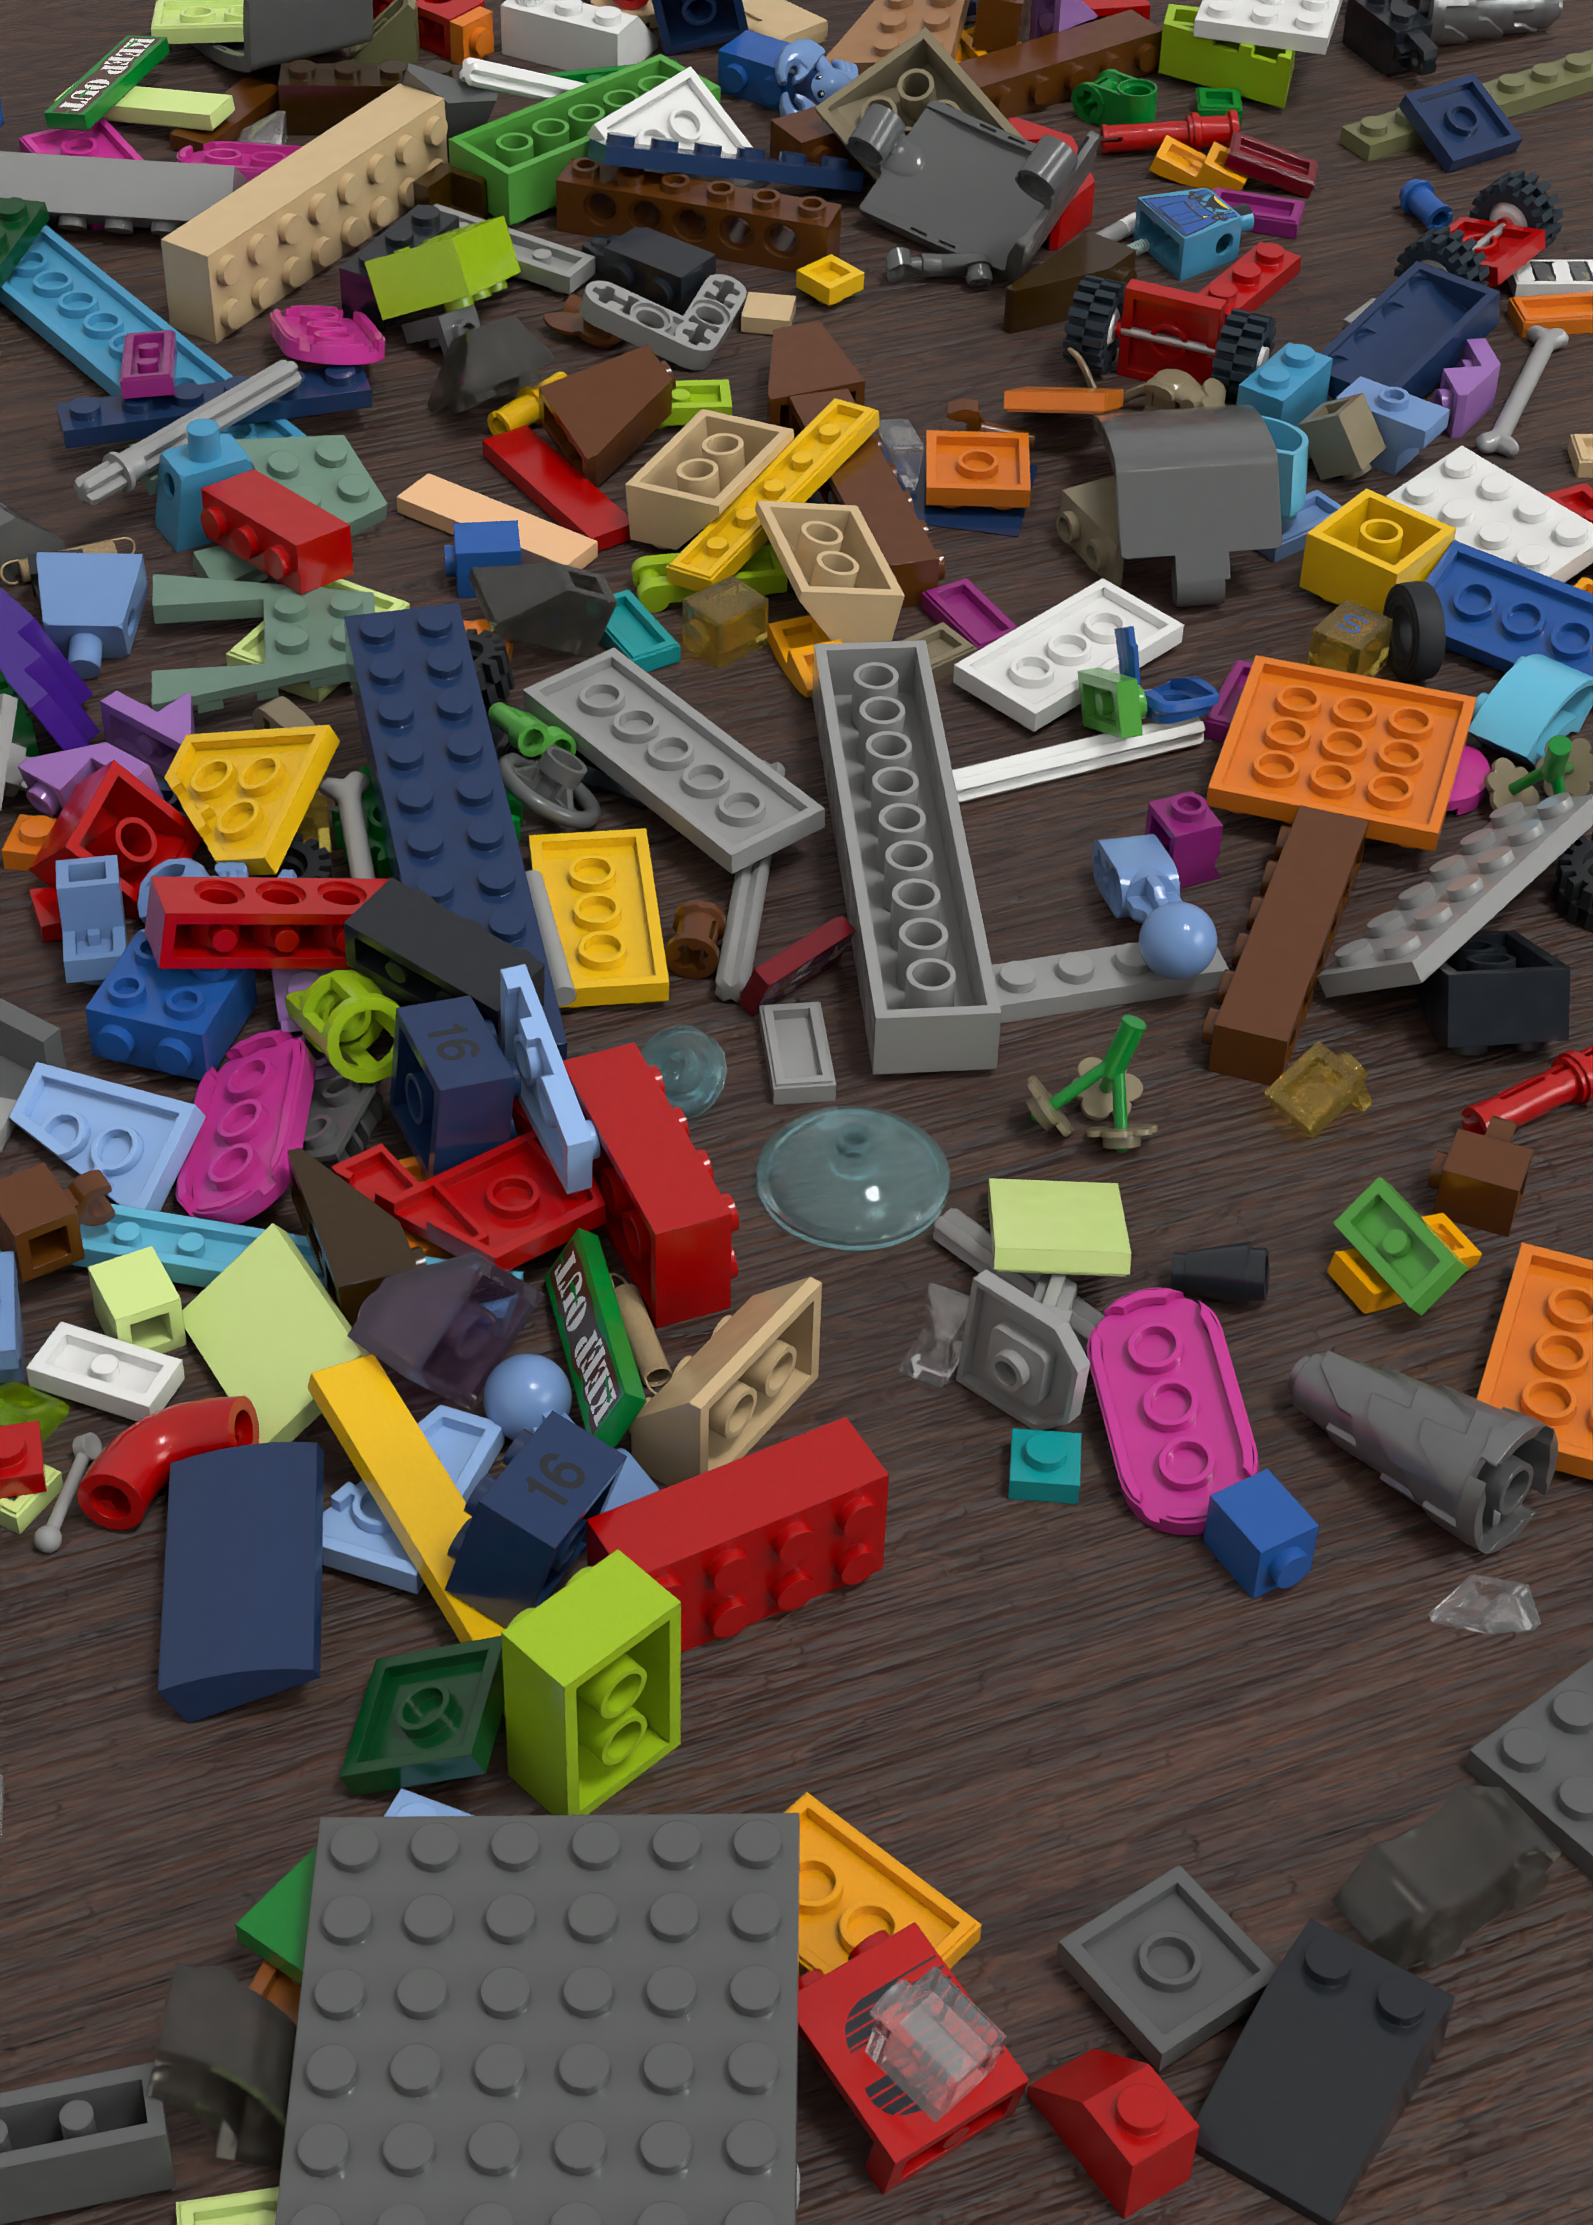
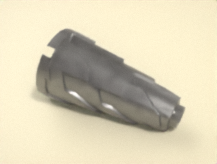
(1480, 19)
(1432, 1444)

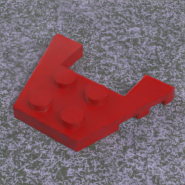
(493, 1205)

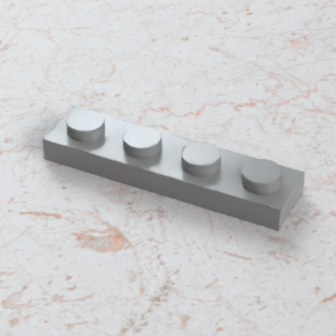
(542, 260)
(1089, 982)

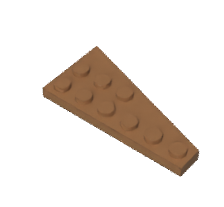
(893, 22)

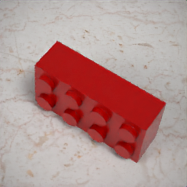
(657, 1188)
(757, 1531)

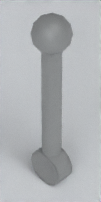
(85, 1448)

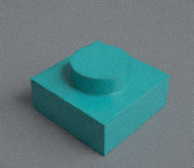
(1044, 1466)

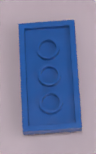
(1509, 612)

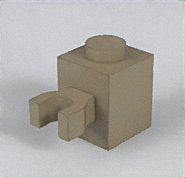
(1342, 437)

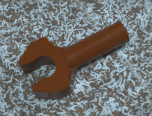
(968, 411)

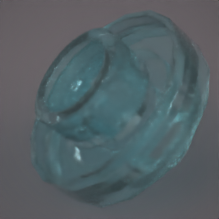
(690, 1067)

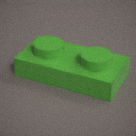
(1111, 702)
(1400, 1246)

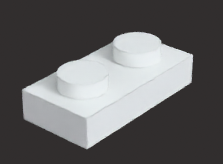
(105, 1372)

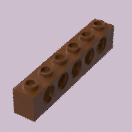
(761, 243)

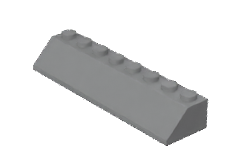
(116, 190)

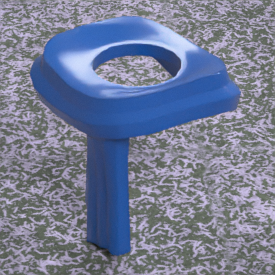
(1172, 701)

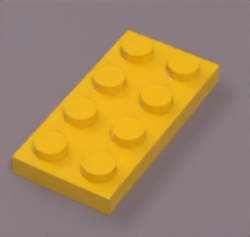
(605, 914)

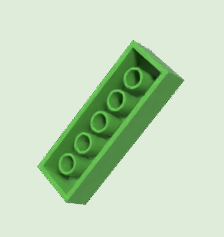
(532, 146)

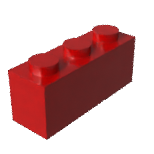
(277, 531)

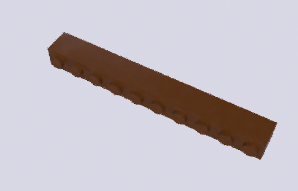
(1013, 78)

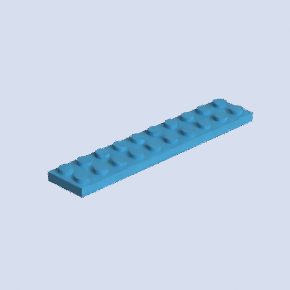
(90, 314)

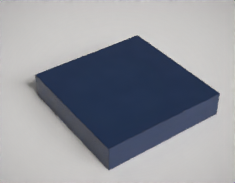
(1460, 122)

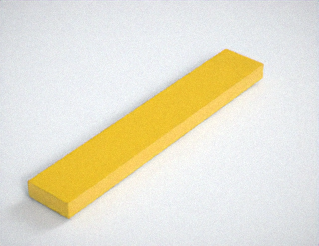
(790, 477)
(401, 1477)

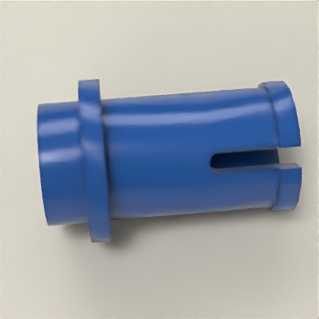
(1419, 199)

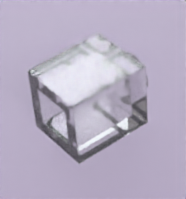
(933, 2041)

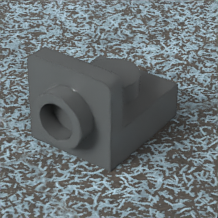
(441, 327)

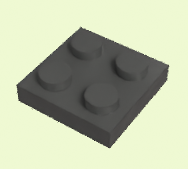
(1167, 1967)

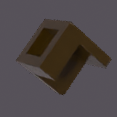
(452, 189)

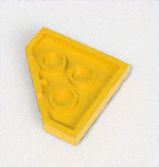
(251, 789)

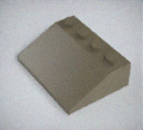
(906, 84)

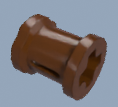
(697, 930)

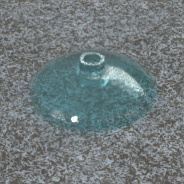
(853, 1178)

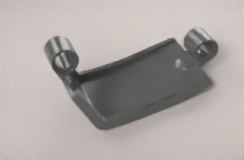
(293, 31)
(967, 183)
(1193, 491)

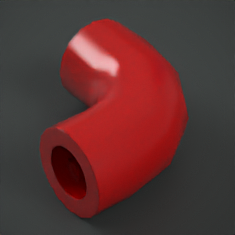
(138, 1460)

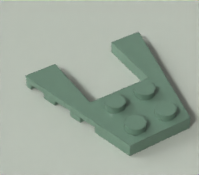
(315, 468)
(300, 637)

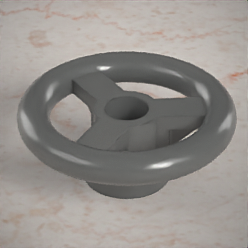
(550, 785)

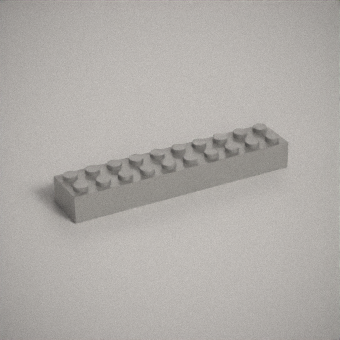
(904, 861)

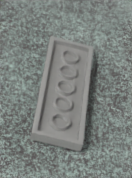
(675, 760)
(1458, 896)

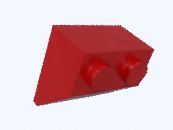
(119, 817)

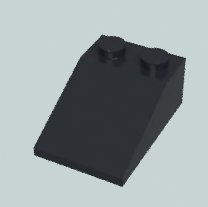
(1497, 994)
(1322, 2073)

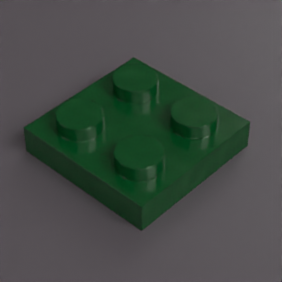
(427, 1717)

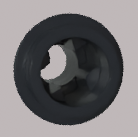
(1223, 1273)

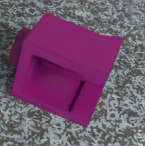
(1188, 834)

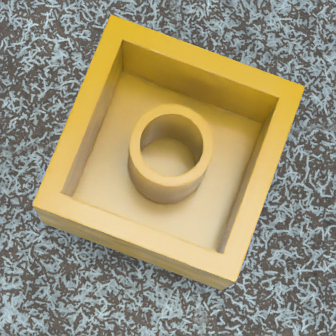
(1370, 549)

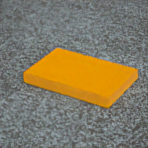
(860, 1889)

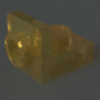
(1319, 1088)

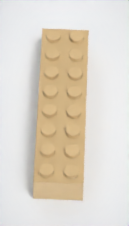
(302, 213)

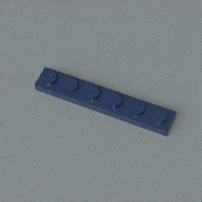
(709, 160)
(114, 419)

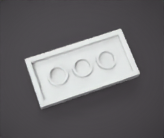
(1500, 515)
(1036, 666)

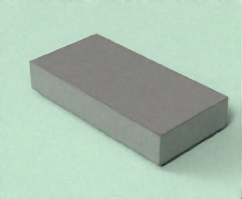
(797, 1053)

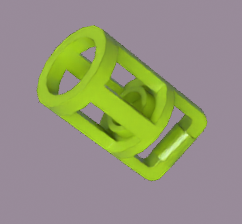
(342, 1018)

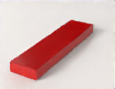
(557, 486)

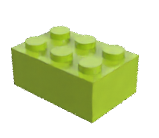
(592, 1686)

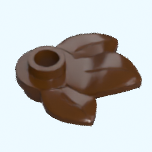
(572, 323)

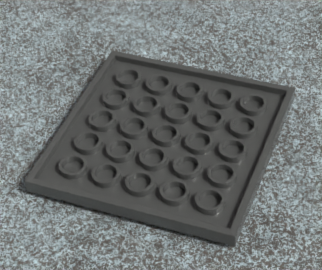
(548, 2022)

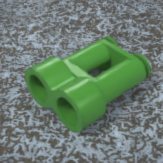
(528, 732)

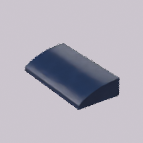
(1413, 331)
(242, 1576)

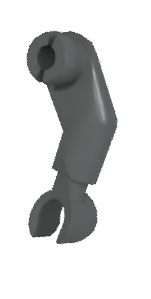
(973, 265)

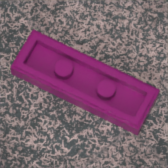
(148, 364)

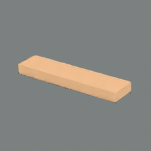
(445, 503)

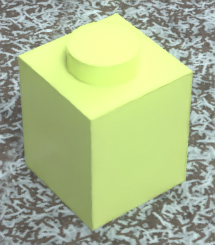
(138, 1301)

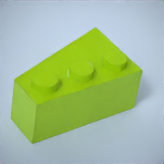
(1255, 70)
(445, 270)

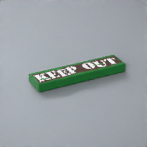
(106, 83)
(595, 1339)

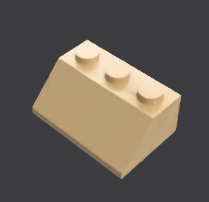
(699, 476)
(835, 568)
(732, 1386)

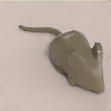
(1167, 389)

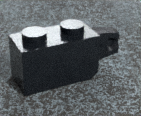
(1390, 36)
(653, 265)

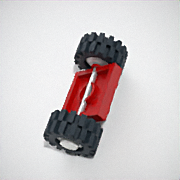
(1503, 232)
(1165, 330)

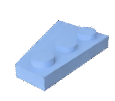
(545, 1085)
(110, 1128)
(357, 1532)

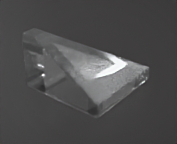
(267, 130)
(1488, 1606)

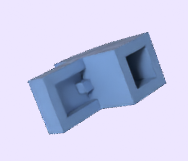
(90, 917)

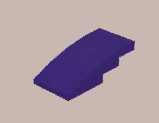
(43, 677)

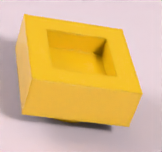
(830, 280)

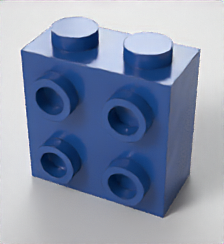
(168, 1016)

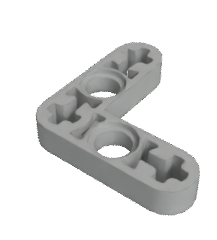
(624, 312)

